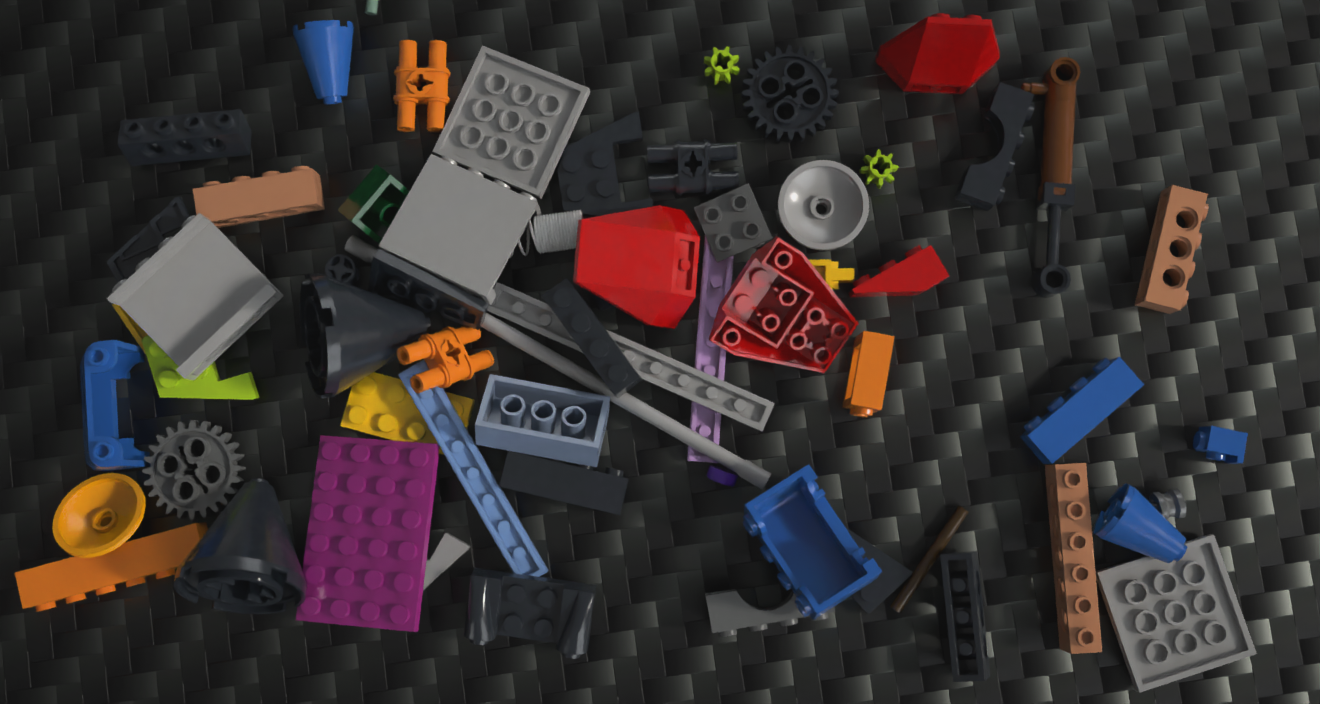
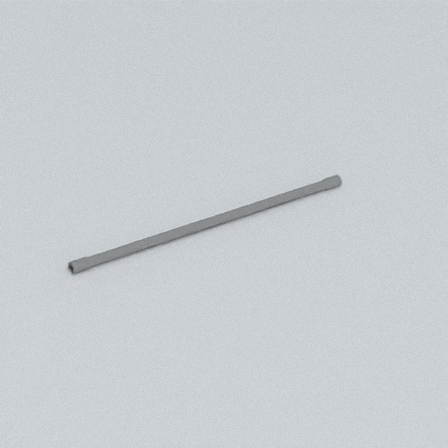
(744, 468)

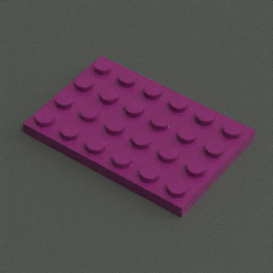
(369, 532)

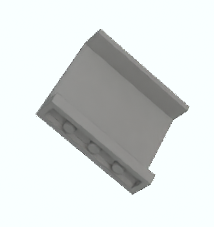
(459, 226)
(195, 295)

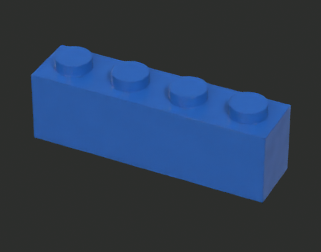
(1080, 410)

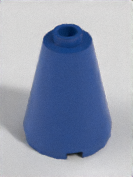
(326, 56)
(1139, 526)

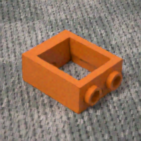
(868, 373)

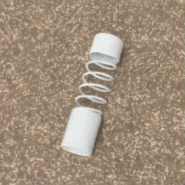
(553, 232)

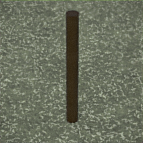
(929, 559)

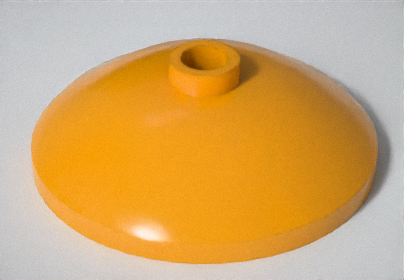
(99, 515)

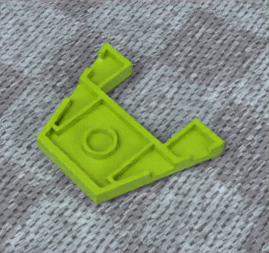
(205, 386)

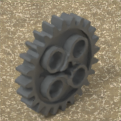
(171, 485)

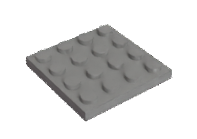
(512, 121)
(1175, 614)

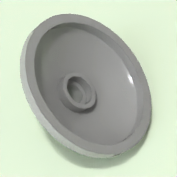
(827, 185)

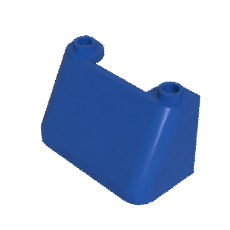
(99, 370)

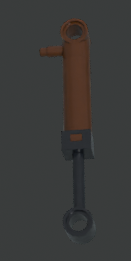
(1056, 186)

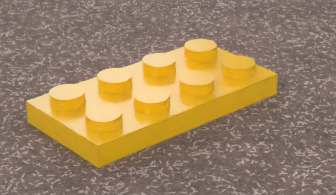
(385, 409)

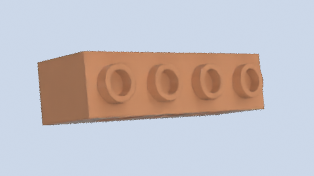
(1152, 290)

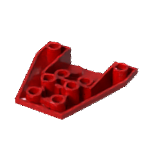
(940, 54)
(640, 262)
(782, 312)

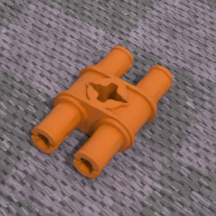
(410, 77)
(445, 358)

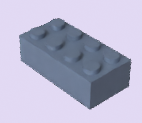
(542, 420)

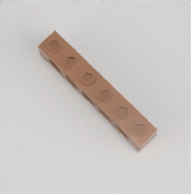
(1073, 558)

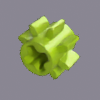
(726, 59)
(873, 174)

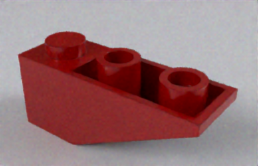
(909, 277)

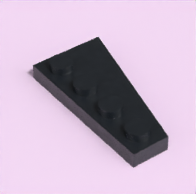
(429, 293)

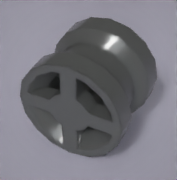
(1169, 504)

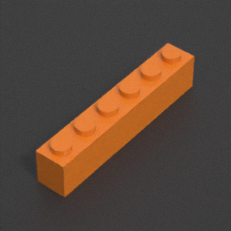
(128, 563)

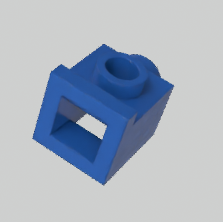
(1221, 444)

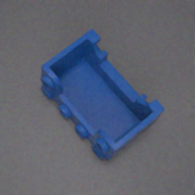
(808, 544)

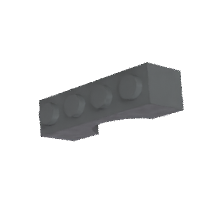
(730, 612)

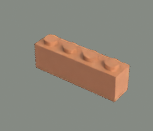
(261, 197)

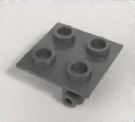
(733, 223)

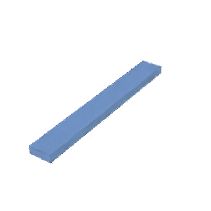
(475, 476)

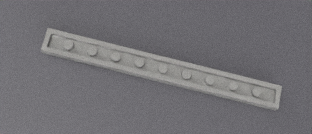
(648, 363)

